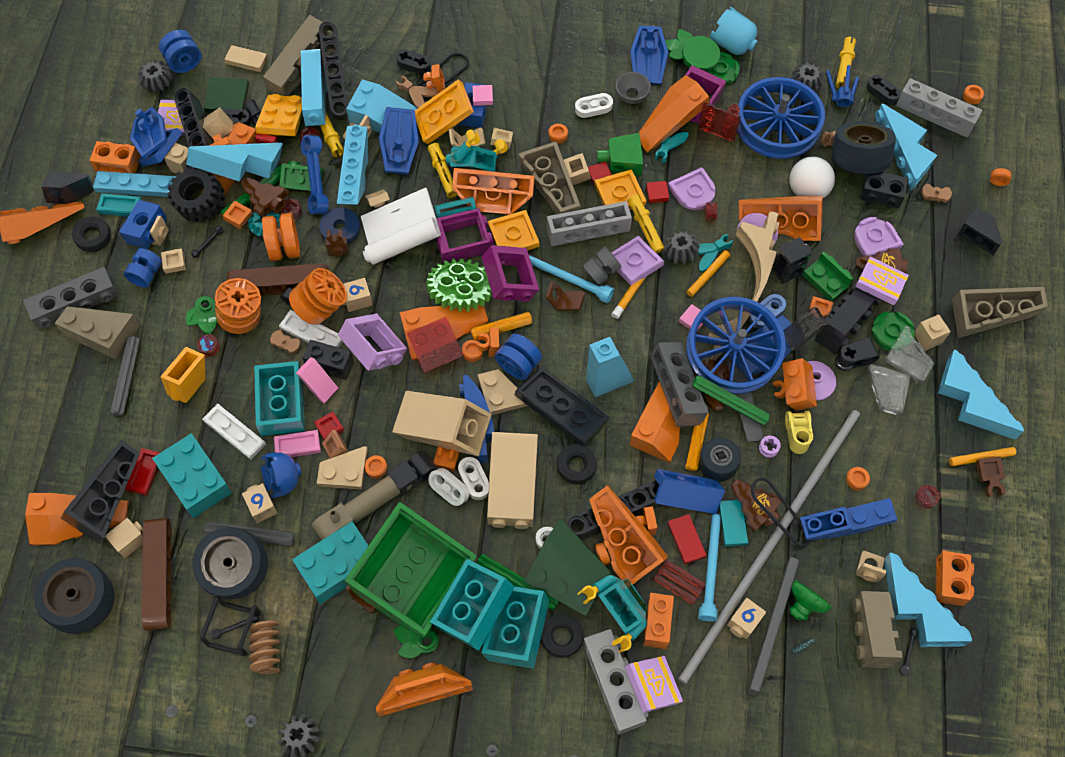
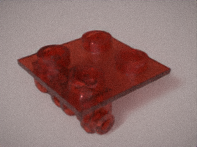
(720, 121)
(435, 344)

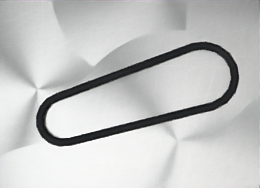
(442, 62)
(771, 516)

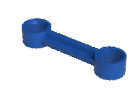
(317, 201)

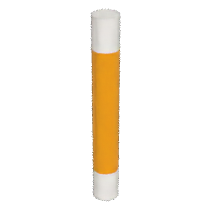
(626, 299)

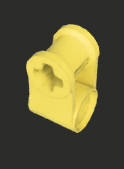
(799, 426)

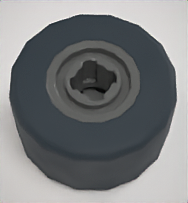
(717, 467)

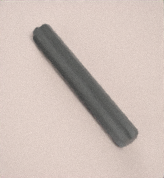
(125, 376)
(263, 535)

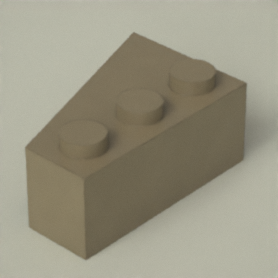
(98, 329)
(875, 630)

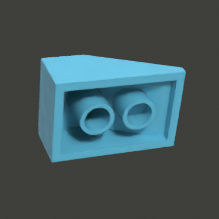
(372, 101)

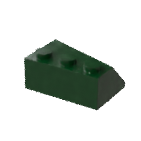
(566, 568)

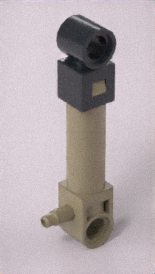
(399, 481)

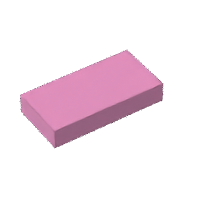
(317, 380)
(298, 443)

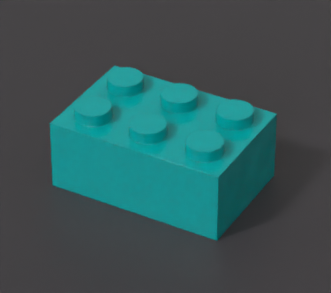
(279, 399)
(192, 475)
(331, 561)
(472, 604)
(518, 629)

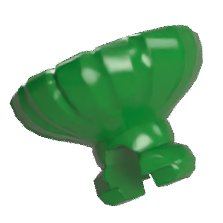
(807, 602)

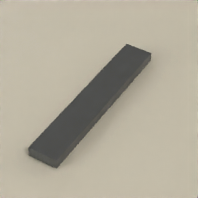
(772, 627)

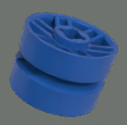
(180, 51)
(518, 356)

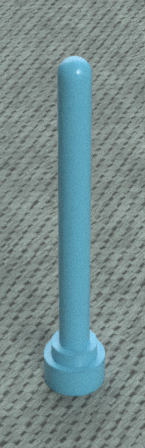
(603, 292)
(708, 609)

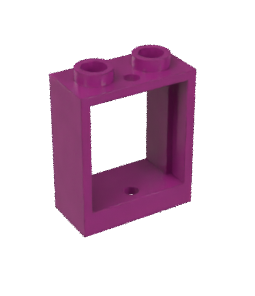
(712, 85)
(459, 221)
(510, 256)

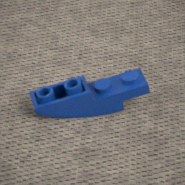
(474, 395)
(848, 521)

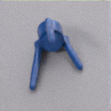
(844, 96)

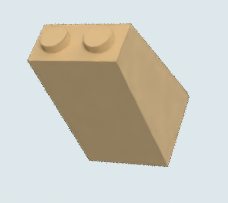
(442, 422)
(512, 480)

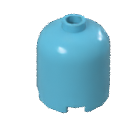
(735, 32)

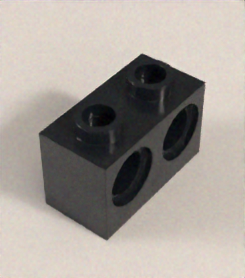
(884, 189)
(791, 260)
(333, 360)

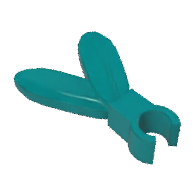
(670, 143)
(711, 251)

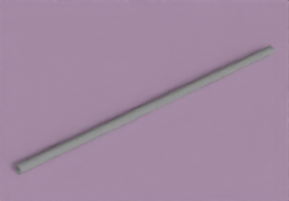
(767, 549)

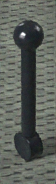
(218, 231)
(216, 633)
(905, 670)

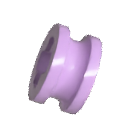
(775, 444)

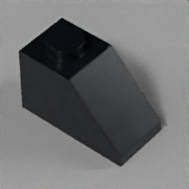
(66, 187)
(982, 231)

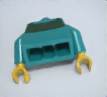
(475, 157)
(624, 605)

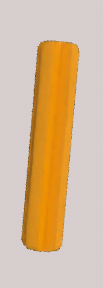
(503, 324)
(696, 446)

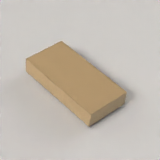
(246, 58)

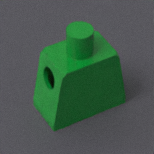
(623, 154)

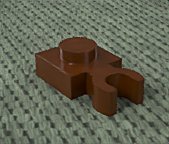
(337, 244)
(991, 471)

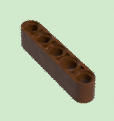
(275, 279)
(156, 574)

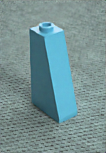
(313, 87)
(606, 368)

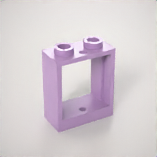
(353, 335)

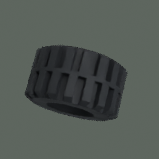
(186, 184)

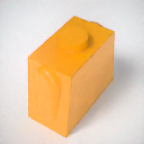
(184, 375)

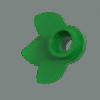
(676, 46)
(203, 316)
(413, 642)

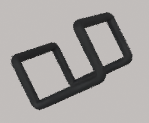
(254, 610)

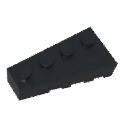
(846, 319)
(98, 499)

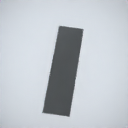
(752, 428)

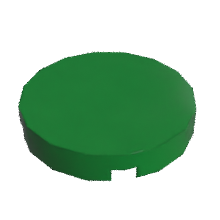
(701, 53)
(726, 68)
(888, 327)

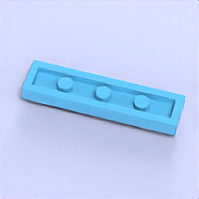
(132, 183)

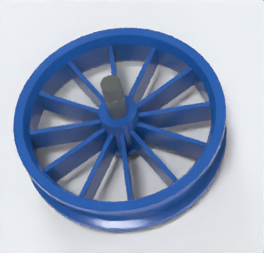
(780, 117)
(735, 344)

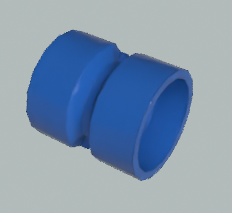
(142, 268)

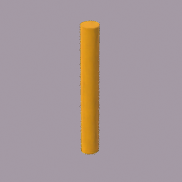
(708, 273)
(971, 458)

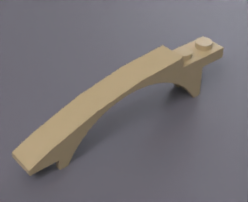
(759, 246)

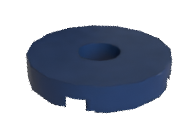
(340, 216)

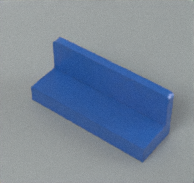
(688, 491)

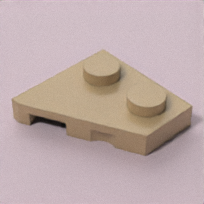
(499, 392)
(344, 470)

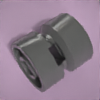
(602, 265)

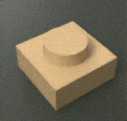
(501, 134)
(377, 198)
(173, 261)

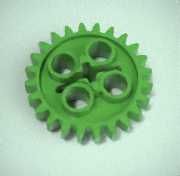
(459, 285)

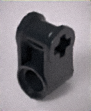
(857, 355)

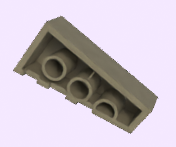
(286, 70)
(551, 177)
(991, 308)

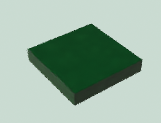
(226, 94)

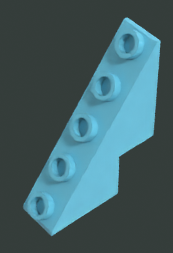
(909, 154)
(237, 159)
(353, 165)
(979, 403)
(914, 601)

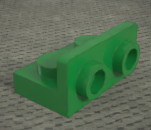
(296, 176)
(828, 277)

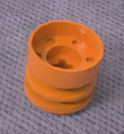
(318, 296)
(233, 315)

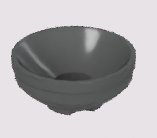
(633, 82)

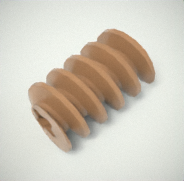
(262, 647)

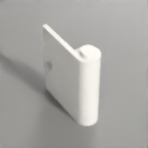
(399, 226)

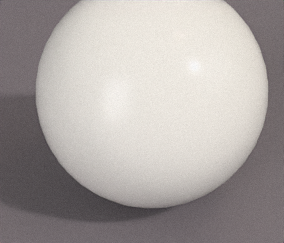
(812, 177)

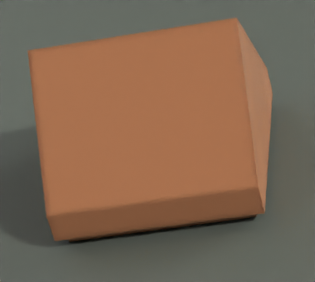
(334, 444)

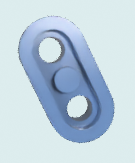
(771, 300)

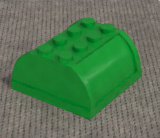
(408, 569)

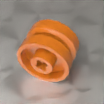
(277, 238)

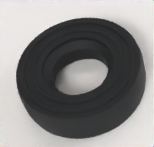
(89, 223)
(583, 452)
(572, 625)

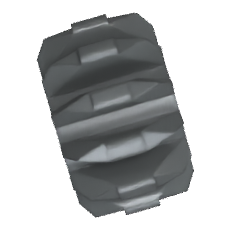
(809, 75)
(154, 76)
(682, 247)
(289, 740)

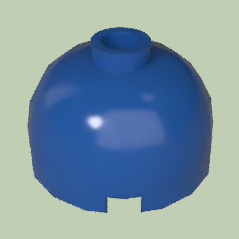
(280, 473)

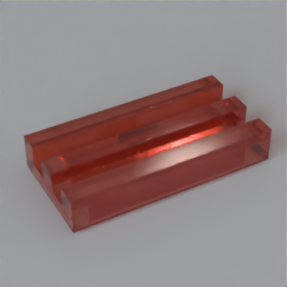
(695, 581)

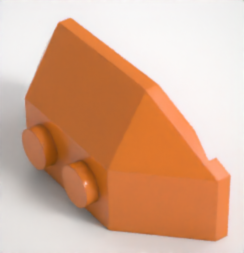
(493, 190)
(421, 687)

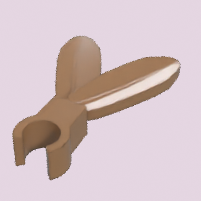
(416, 92)

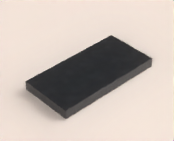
(561, 406)

